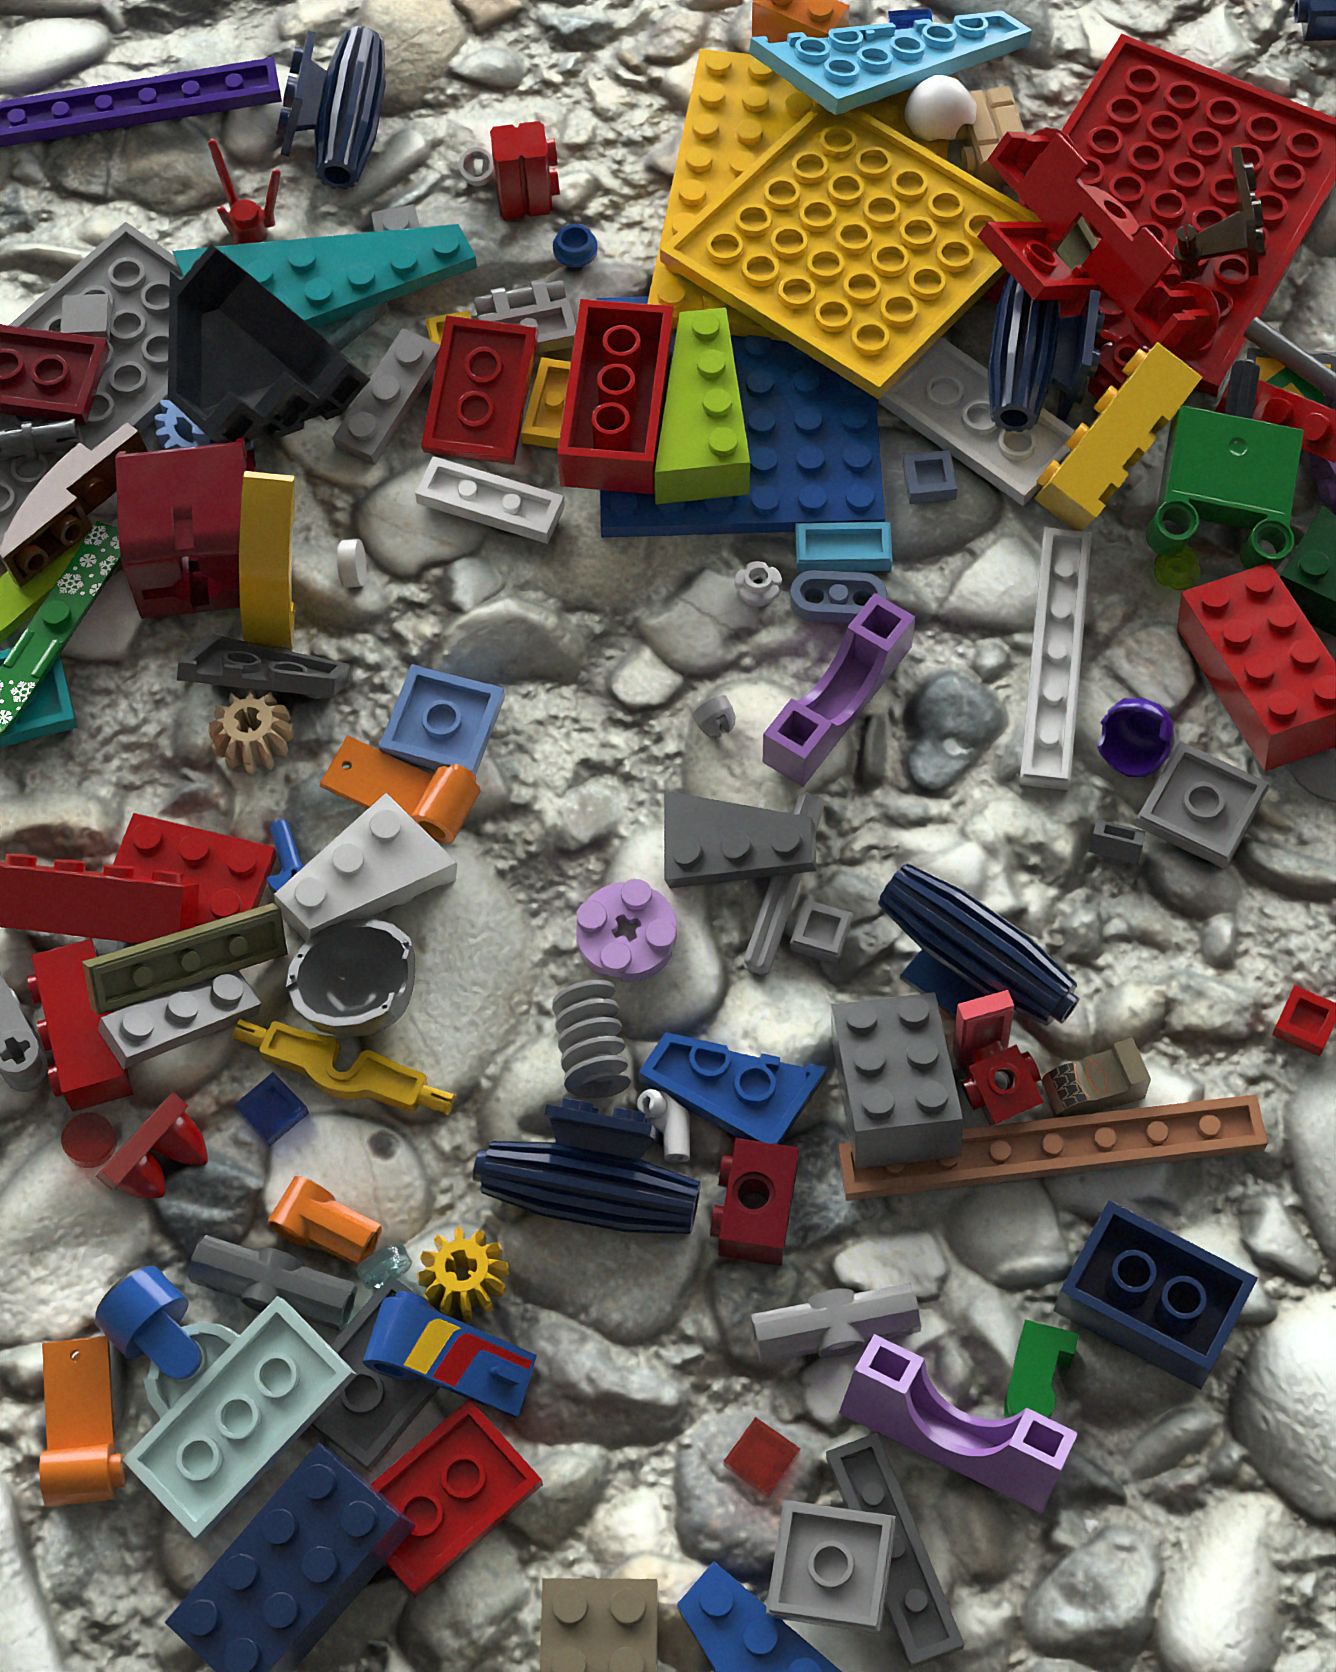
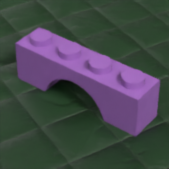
(866, 658)
(1008, 1455)

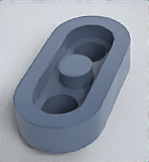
(836, 591)

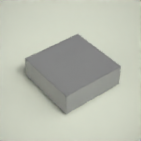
(86, 315)
(821, 931)

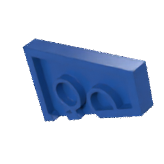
(731, 1089)
(738, 1634)

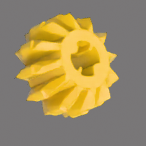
(442, 1274)

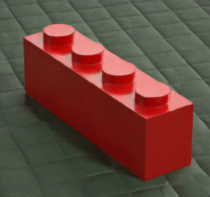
(94, 903)

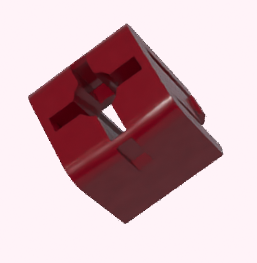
(182, 526)

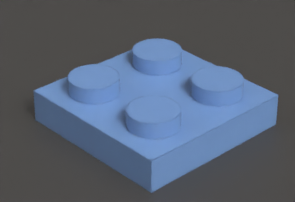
(442, 720)

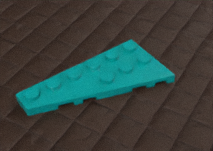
(348, 272)

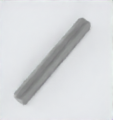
(778, 902)

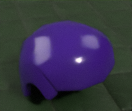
(1136, 737)

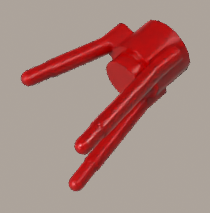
(246, 219)

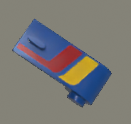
(427, 1345)

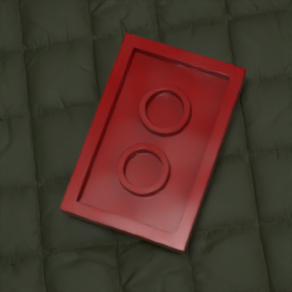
(480, 389)
(227, 868)
(455, 1493)

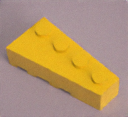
(1117, 437)

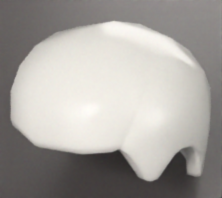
(939, 108)

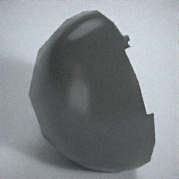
(353, 977)

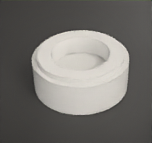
(351, 563)

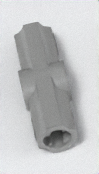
(836, 1323)

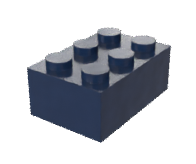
(1154, 1294)

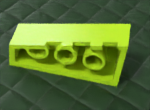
(703, 426)

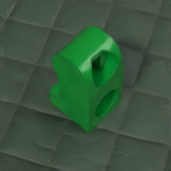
(1034, 1366)

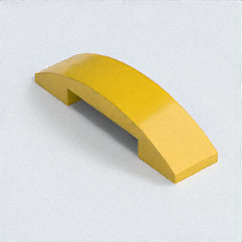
(267, 559)

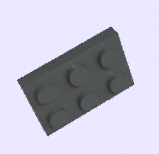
(372, 1407)

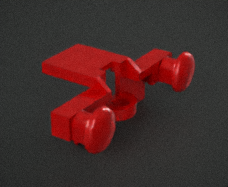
(1129, 269)

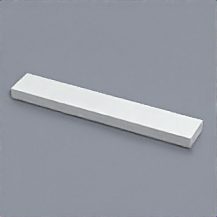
(1055, 659)

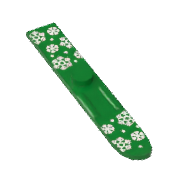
(57, 621)

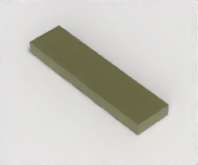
(184, 958)

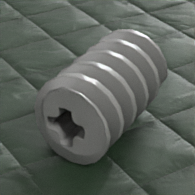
(590, 1040)

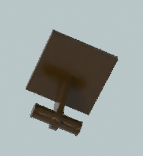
(1231, 235)

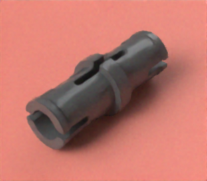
(37, 439)

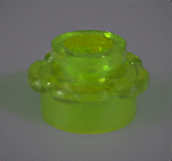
(1185, 561)

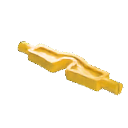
(368, 1077)

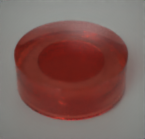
(89, 1140)

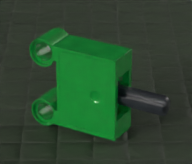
(1229, 474)

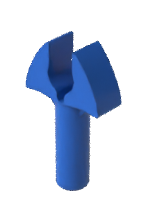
(286, 853)

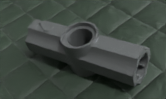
(272, 1273)

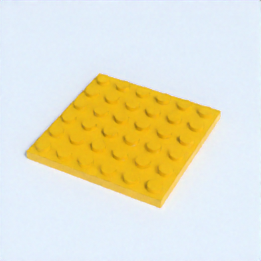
(848, 245)

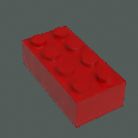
(616, 396)
(1263, 663)

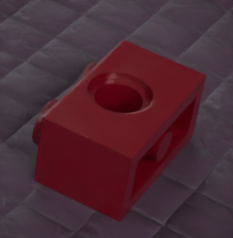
(761, 1232)

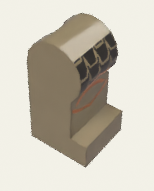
(1098, 1081)

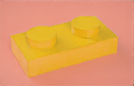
(546, 404)

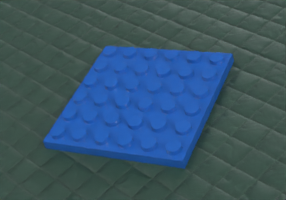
(807, 447)

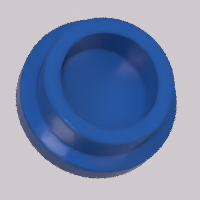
(575, 246)

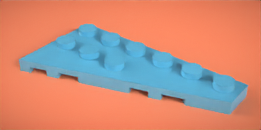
(878, 61)

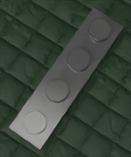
(913, 1590)

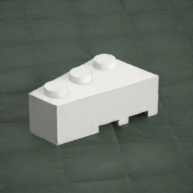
(365, 870)

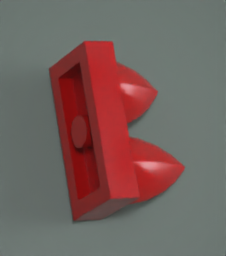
(168, 1132)

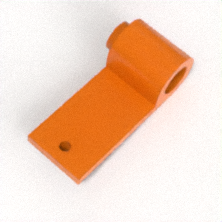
(434, 802)
(79, 1424)

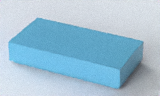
(843, 546)

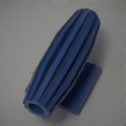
(337, 103)
(1037, 349)
(972, 950)
(591, 1173)

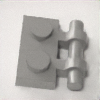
(552, 319)

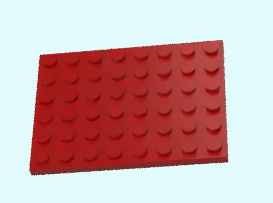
(1162, 147)

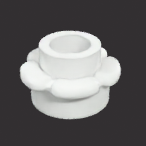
(758, 594)

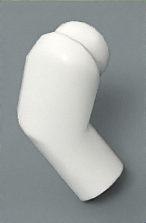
(669, 1119)

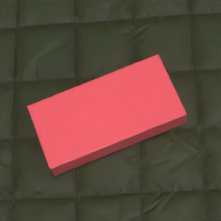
(982, 1024)

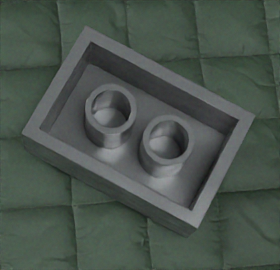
(896, 1080)

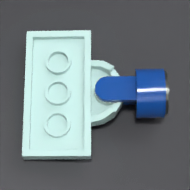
(221, 1396)

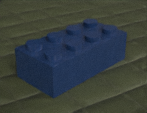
(291, 1569)

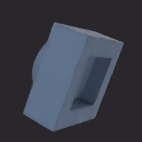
(929, 477)

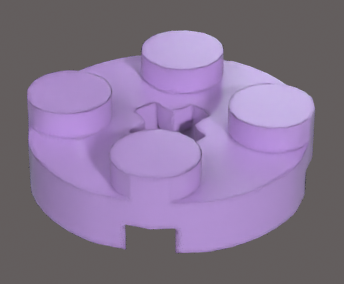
(631, 904)

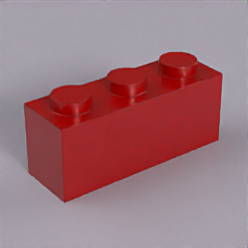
(85, 1065)

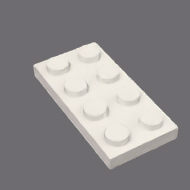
(950, 404)

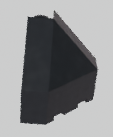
(246, 359)

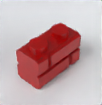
(523, 170)

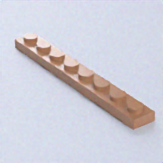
(1071, 1147)

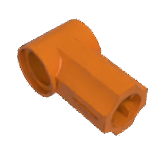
(313, 1217)

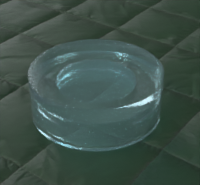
(379, 1266)

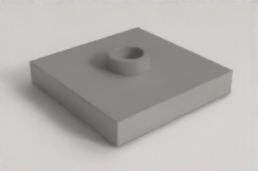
(1202, 805)
(831, 1566)

